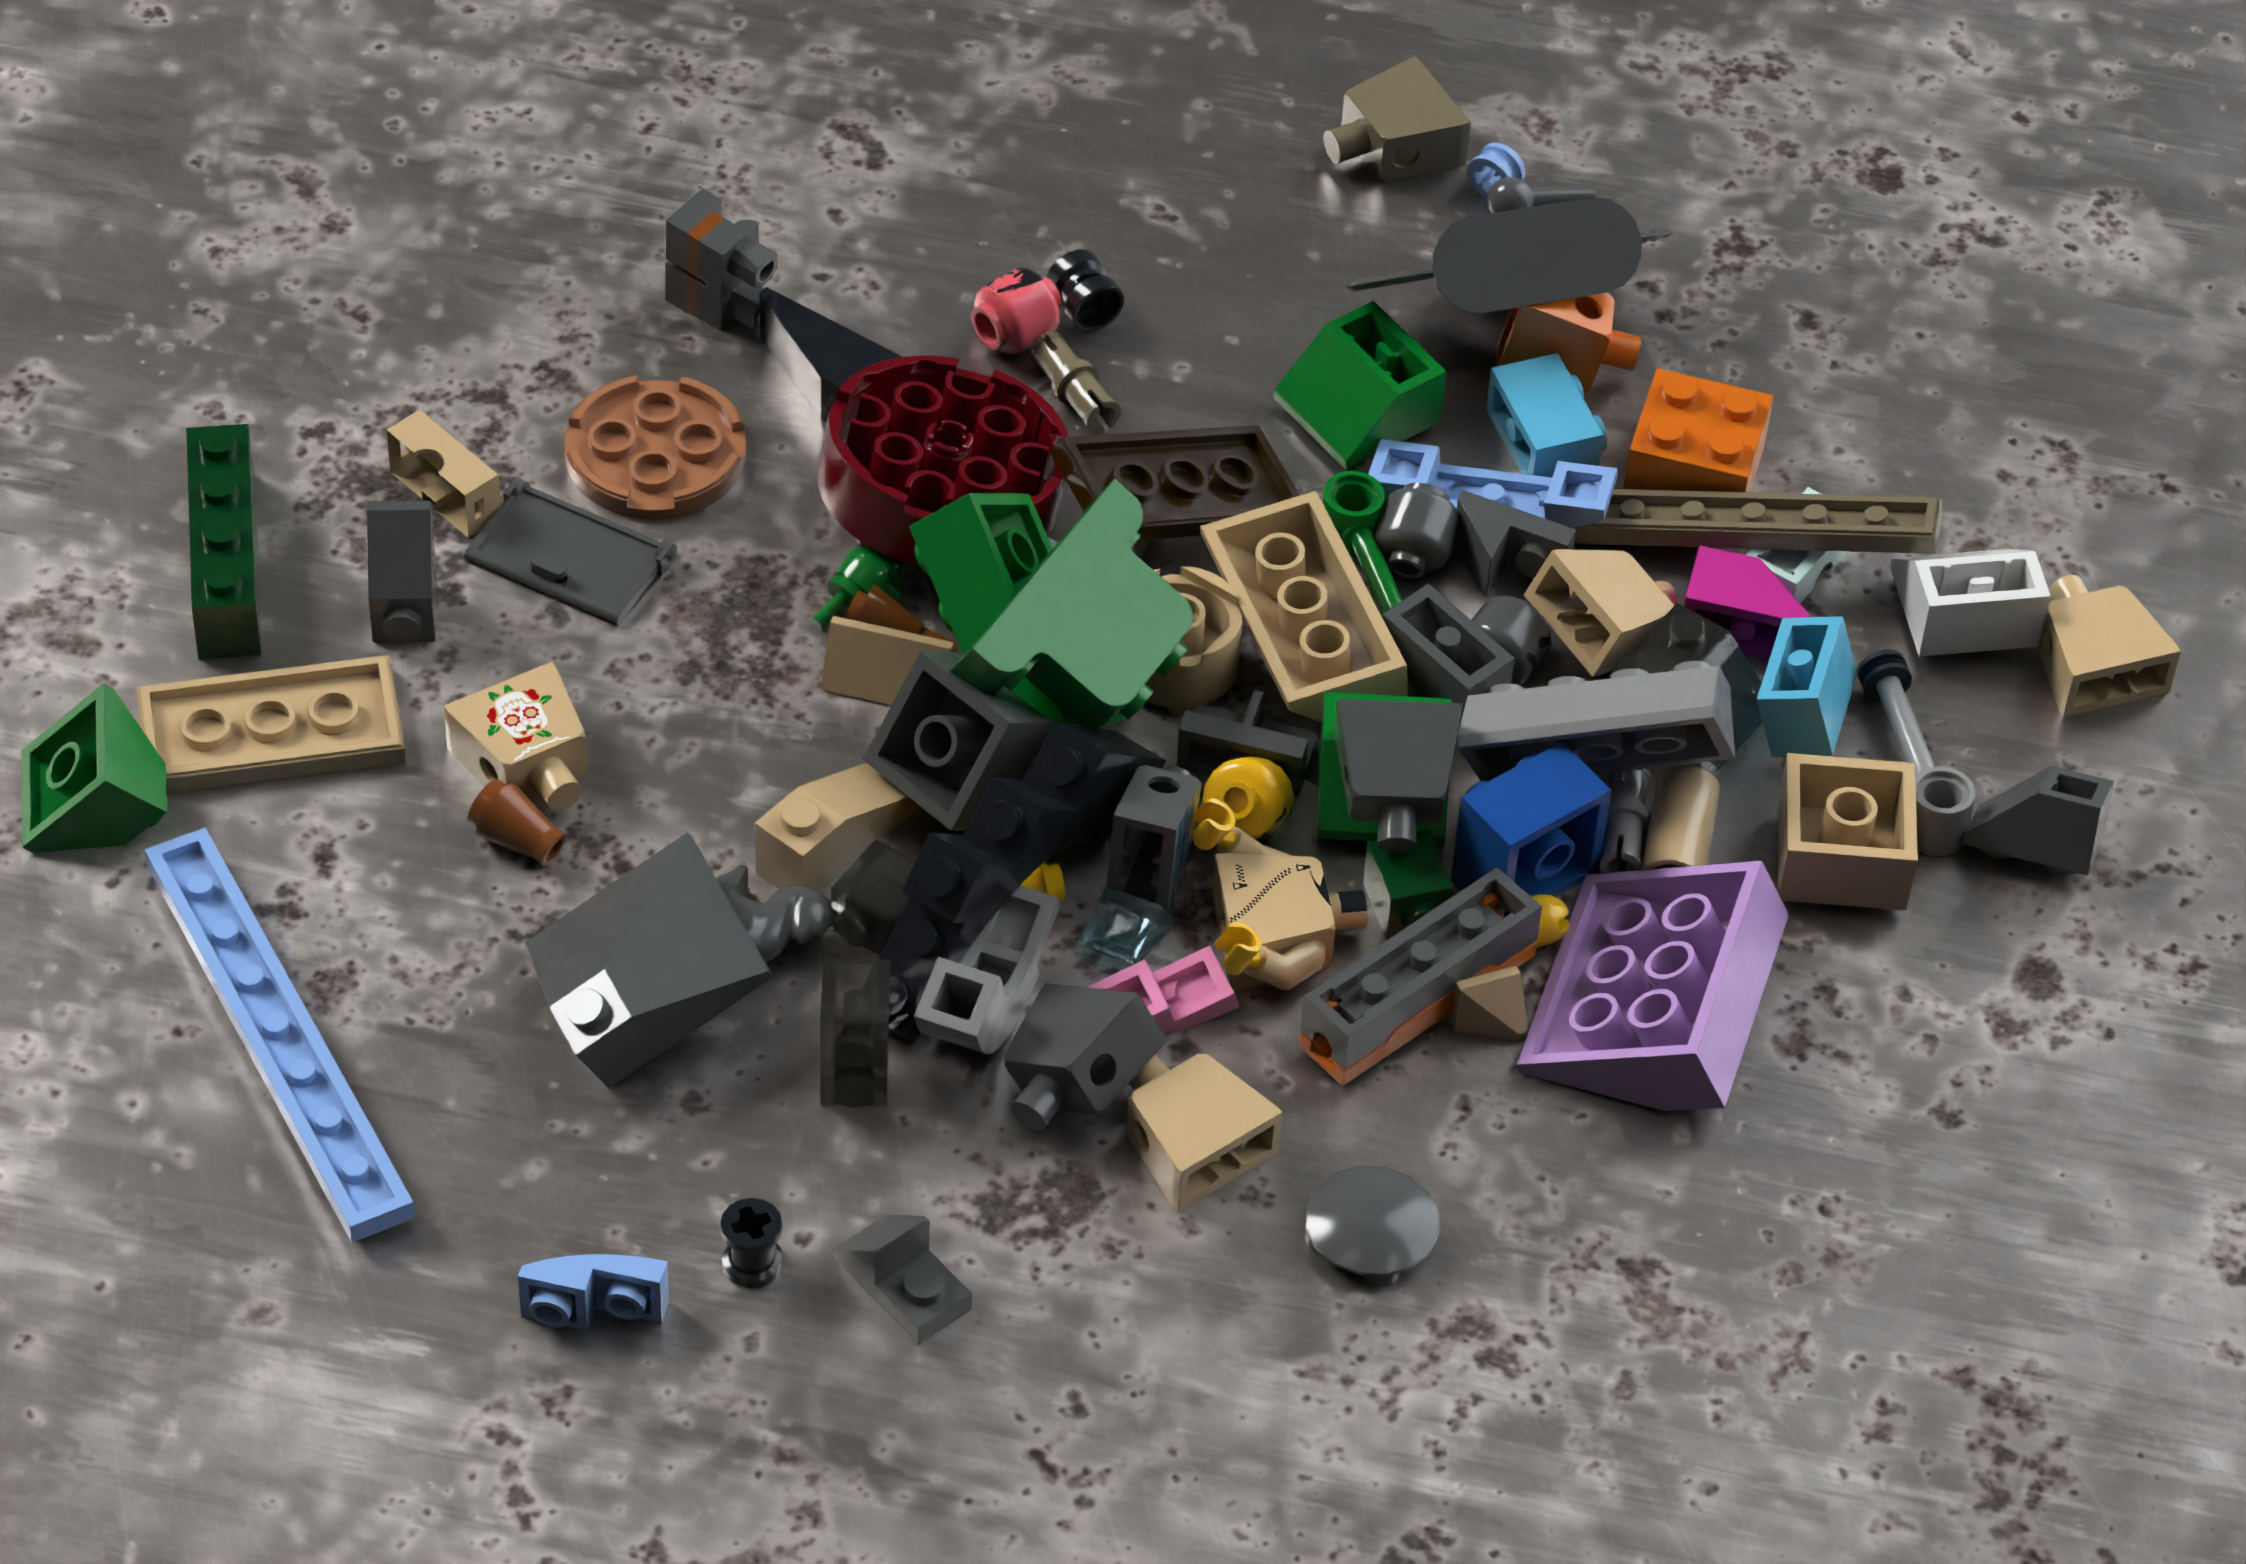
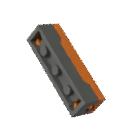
(1414, 975)

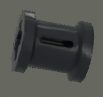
(751, 1234)

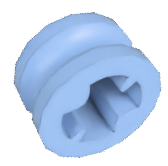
(1492, 164)

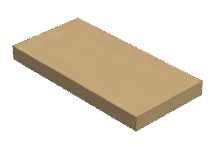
(274, 723)

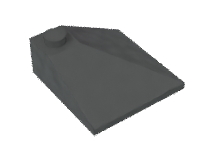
(646, 962)

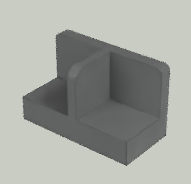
(1220, 735)

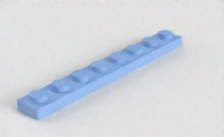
(280, 1036)

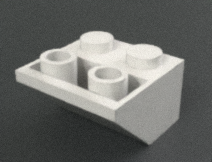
(1972, 600)

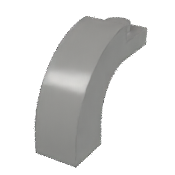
(987, 991)

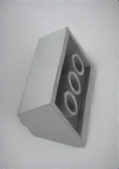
(1608, 723)

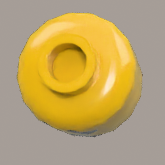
(1255, 792)

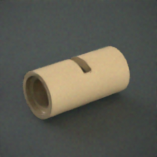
(1681, 818)

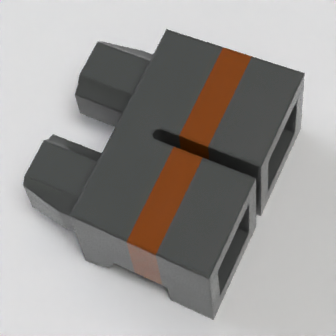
(715, 264)

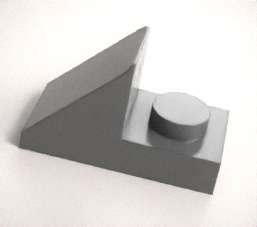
(1504, 537)
(904, 1276)

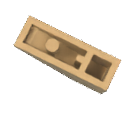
(827, 827)

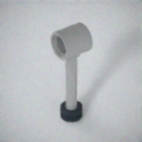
(1942, 793)

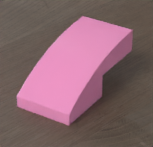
(1179, 993)

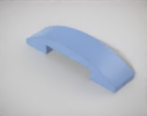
(1572, 497)

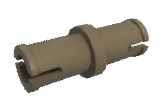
(1075, 382)

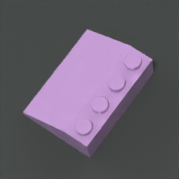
(1658, 984)

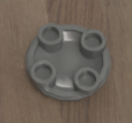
(1372, 1222)

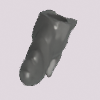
(787, 916)

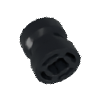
(1084, 284)

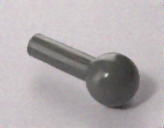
(1515, 194)

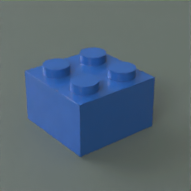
(1534, 824)

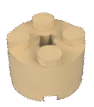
(1212, 644)

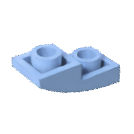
(572, 1287)

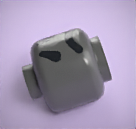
(1518, 630)

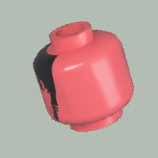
(1016, 311)

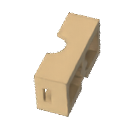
(445, 471)

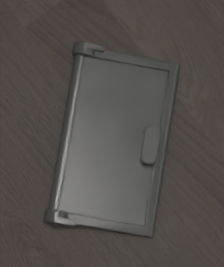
(598, 559)

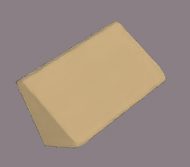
(872, 659)

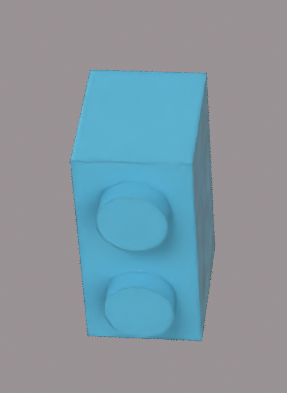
(1543, 416)
(1807, 686)

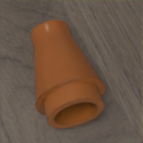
(513, 821)

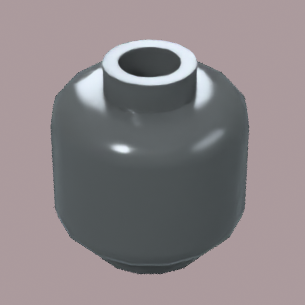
(1417, 529)

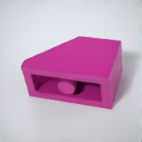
(1741, 598)

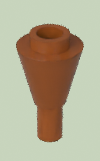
(884, 611)

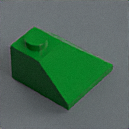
(91, 779)

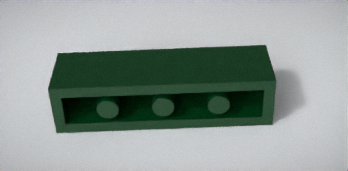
(223, 541)

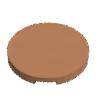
(655, 447)

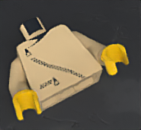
(1271, 905)

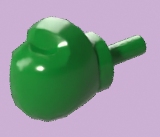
(859, 572)

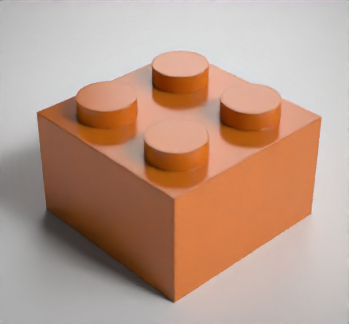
(1698, 436)

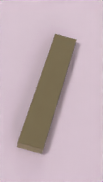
(1768, 521)

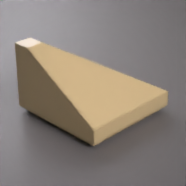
(1491, 1005)

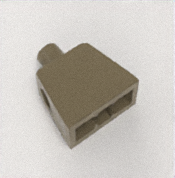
(1400, 125)

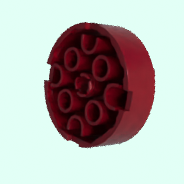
(926, 434)

